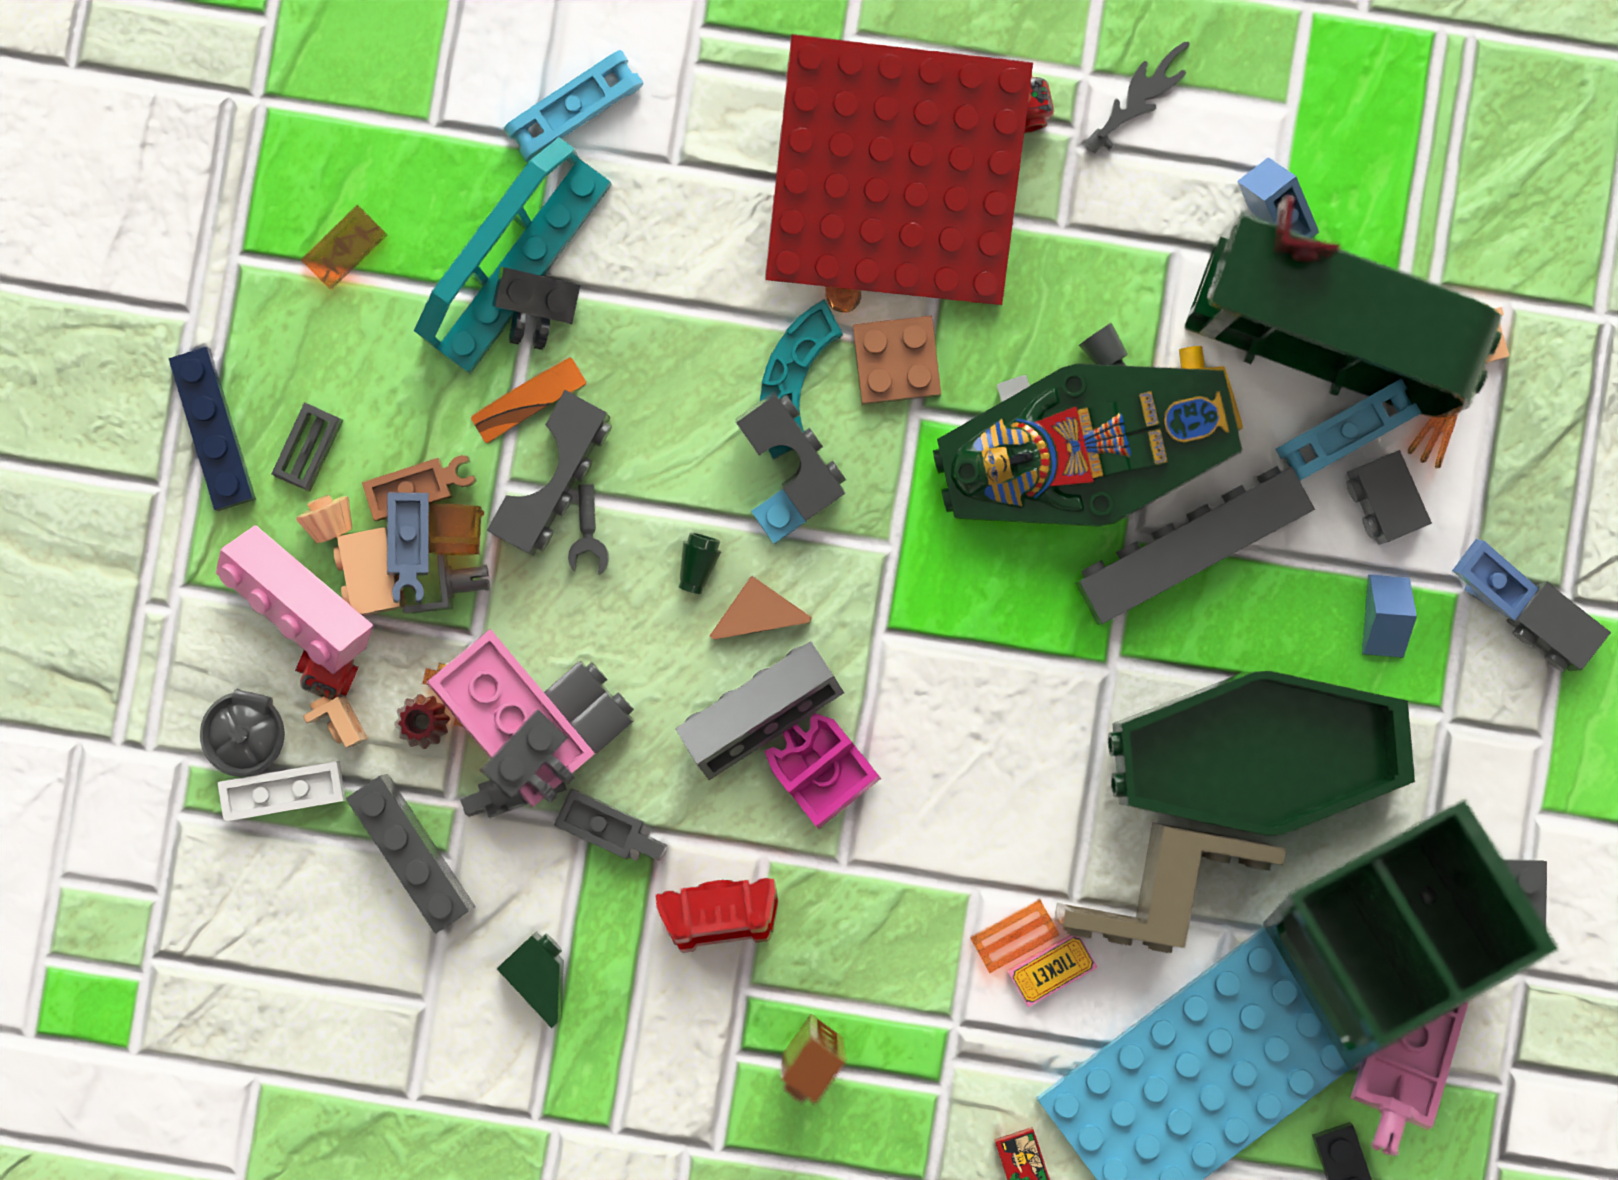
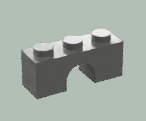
(774, 424)

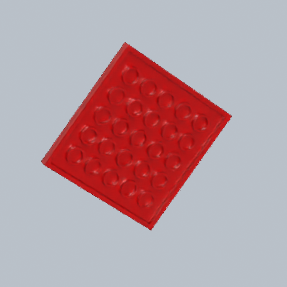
(897, 170)

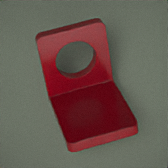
(1300, 249)

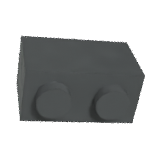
(1387, 498)
(1559, 629)

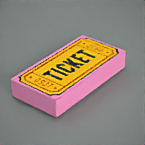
(1052, 969)

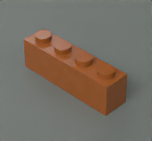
(812, 1060)

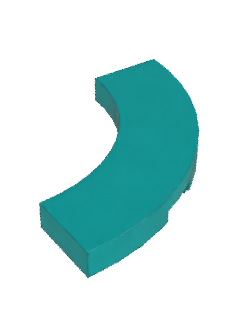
(795, 355)

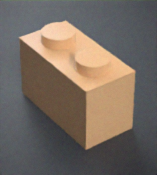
(365, 572)

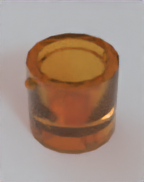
(455, 529)

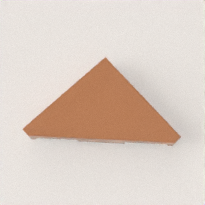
(758, 610)

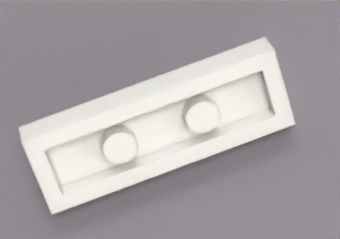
(281, 791)

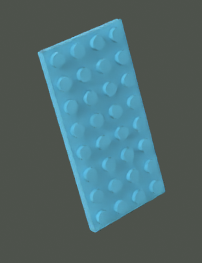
(1198, 1073)

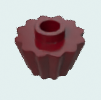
(407, 721)

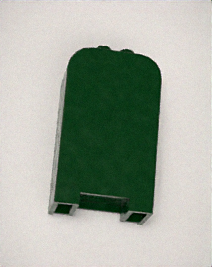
(1344, 320)

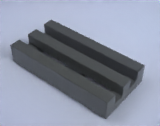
(321, 452)

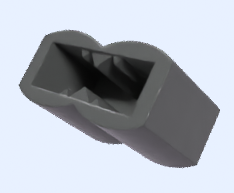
(590, 706)

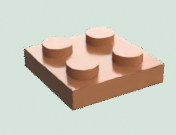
(896, 360)

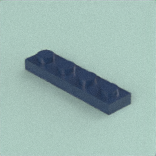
(212, 428)

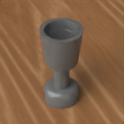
(1105, 347)

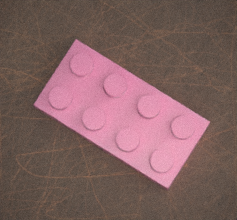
(495, 697)

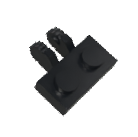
(534, 296)

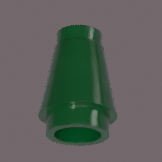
(697, 561)

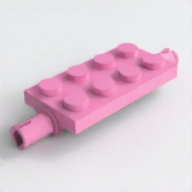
(1409, 1078)

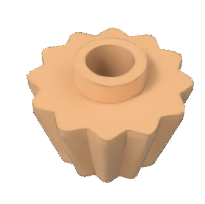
(326, 518)

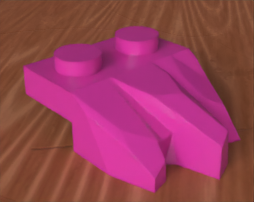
(821, 769)

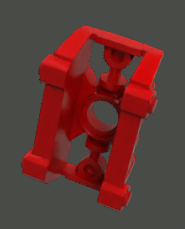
(719, 912)

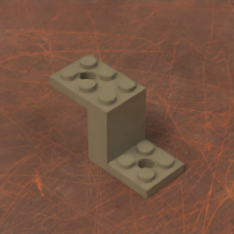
(1167, 887)

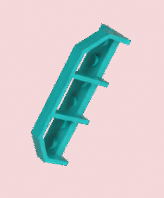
(532, 253)

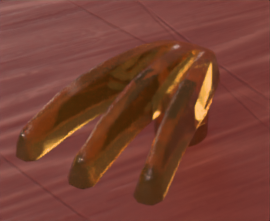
(1440, 425)

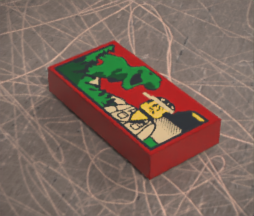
(1022, 1156)

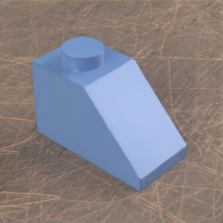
(1267, 186)

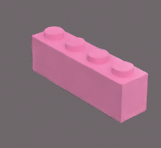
(293, 599)

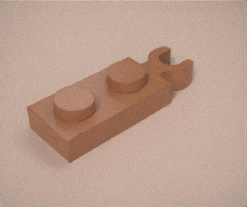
(421, 478)

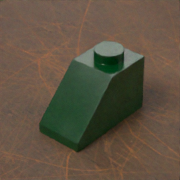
(538, 975)

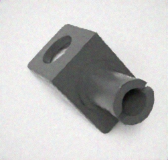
(453, 582)

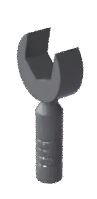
(587, 528)

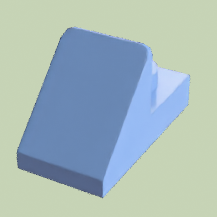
(1494, 580)

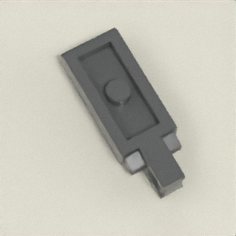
(607, 827)

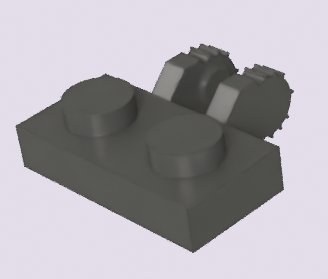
(525, 754)

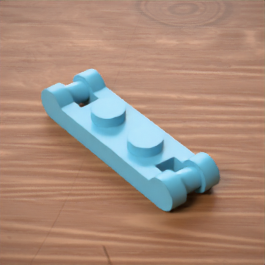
(573, 104)
(1349, 430)

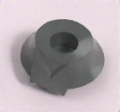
(242, 733)

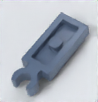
(407, 541)

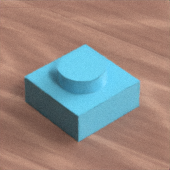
(778, 516)

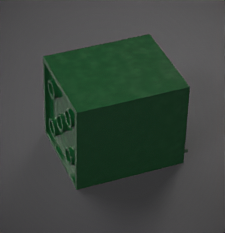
(1386, 960)

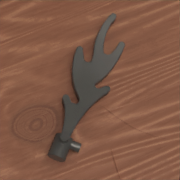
(1139, 90)

